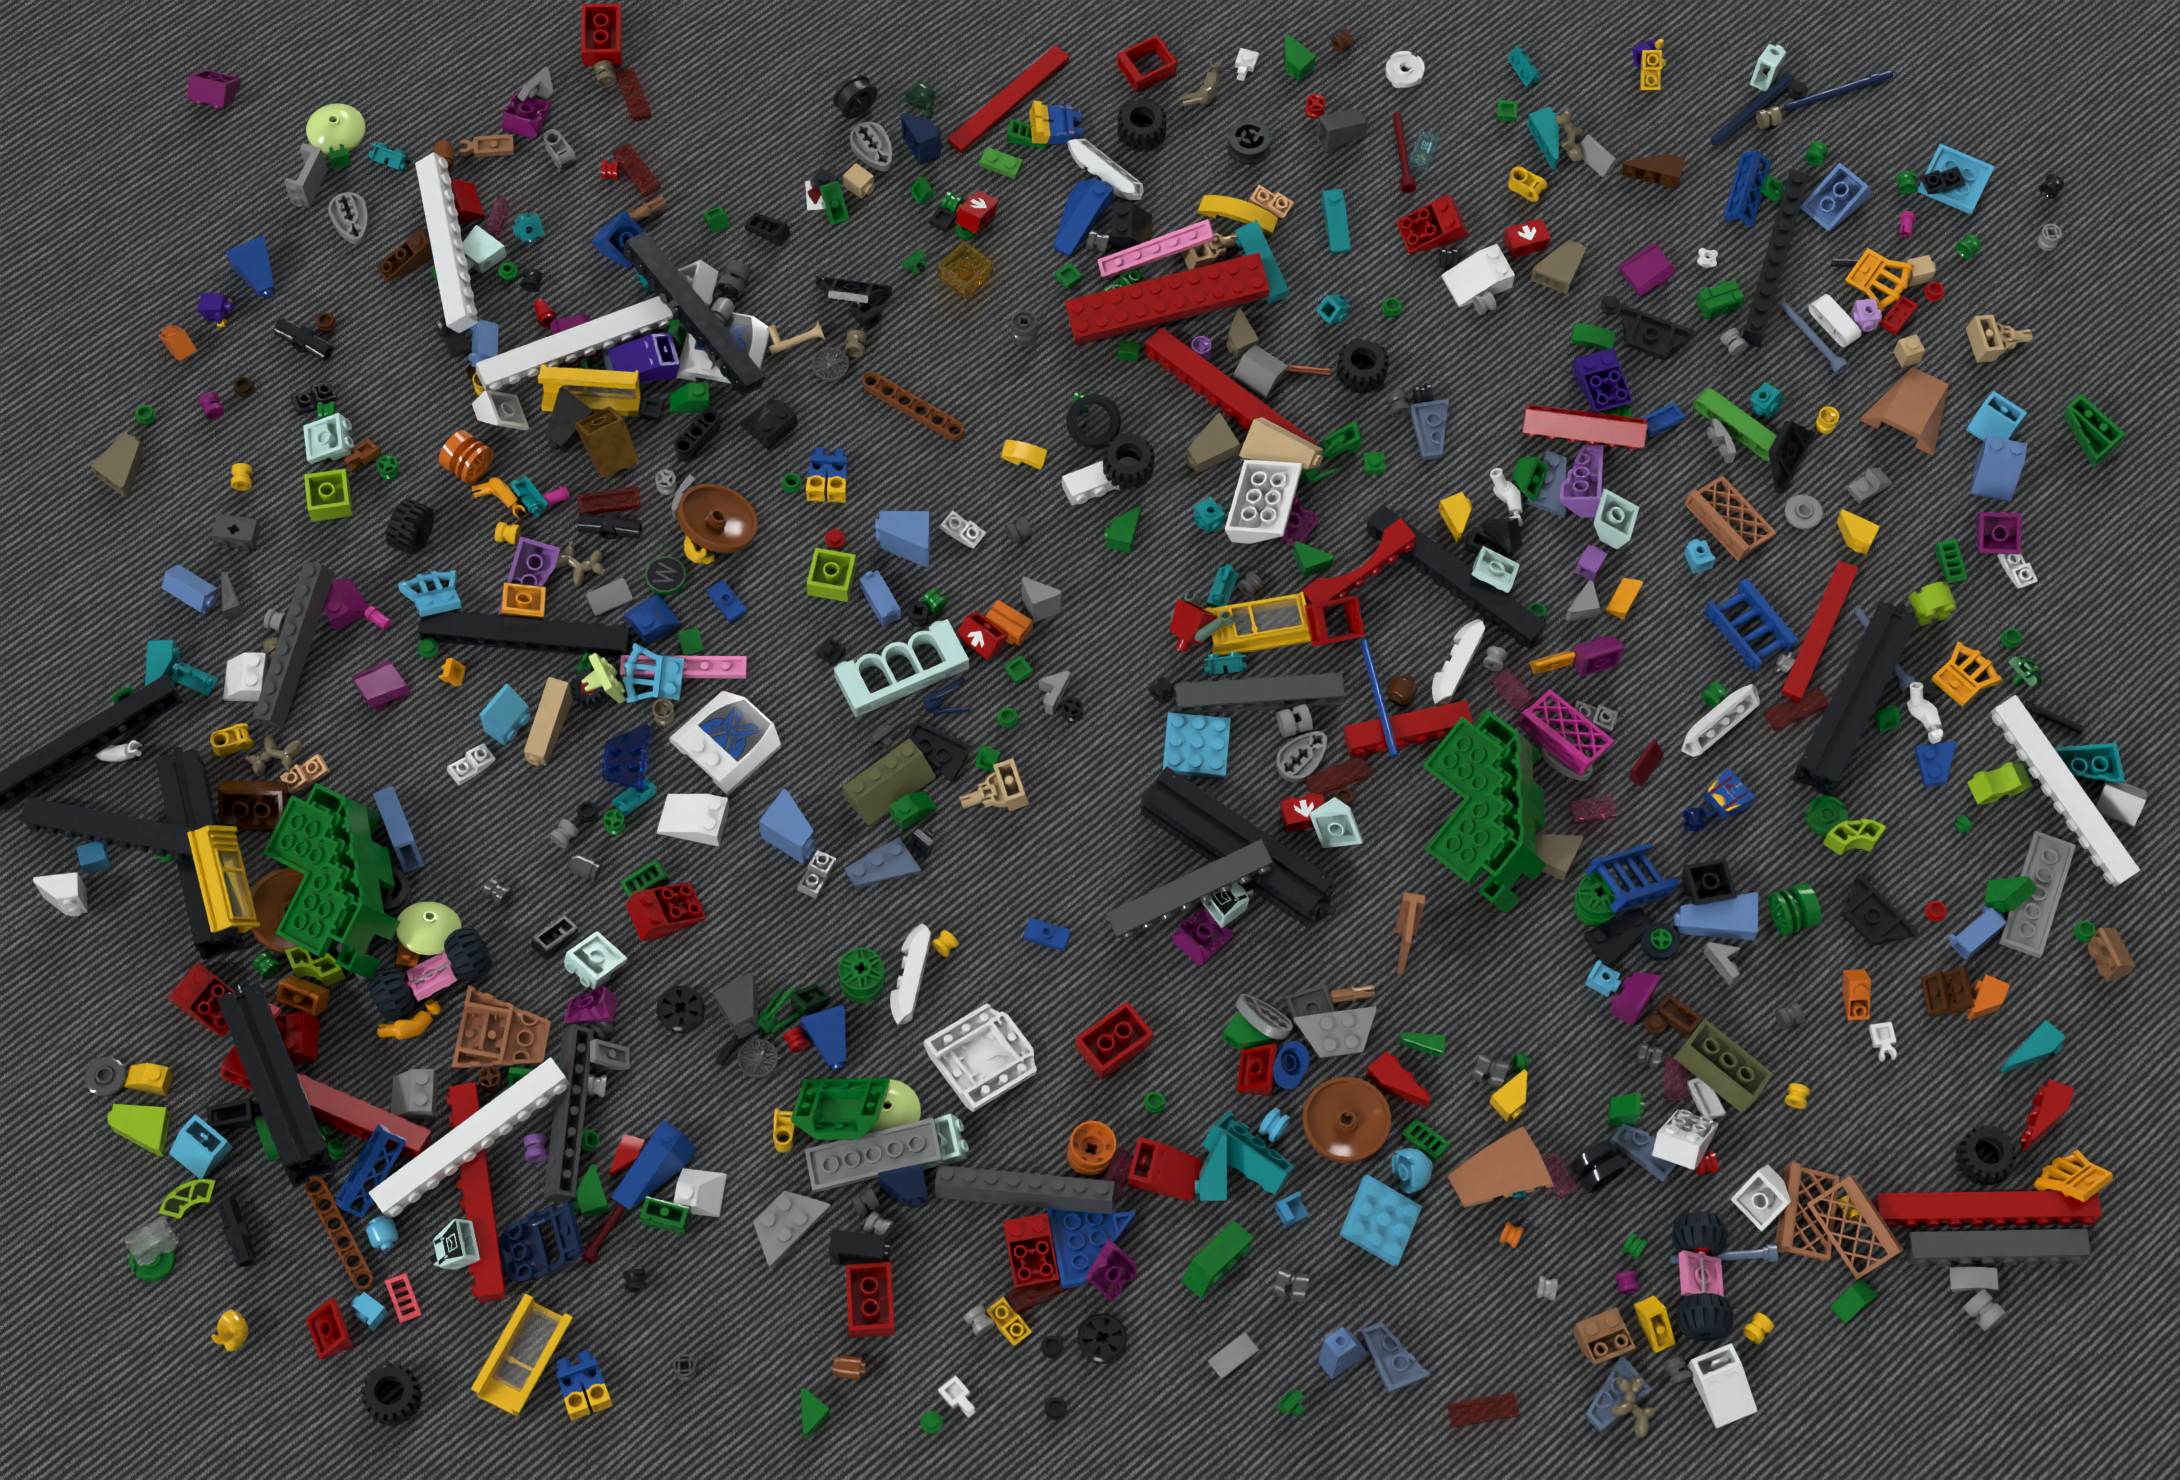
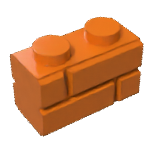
(1011, 622)
(302, 995)

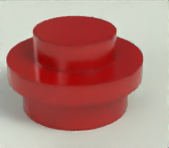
(1934, 291)
(835, 539)
(1935, 911)

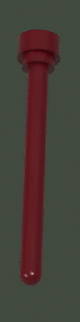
(1407, 183)
(592, 1249)

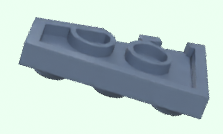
(883, 864)
(1639, 1147)
(1392, 1359)
(1610, 1395)

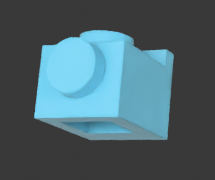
(1699, 561)
(1601, 985)
(368, 1310)

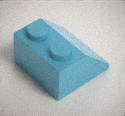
(505, 715)

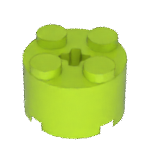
(1932, 603)

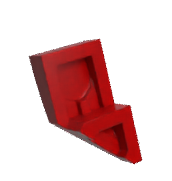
(627, 1153)

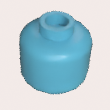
(382, 1233)

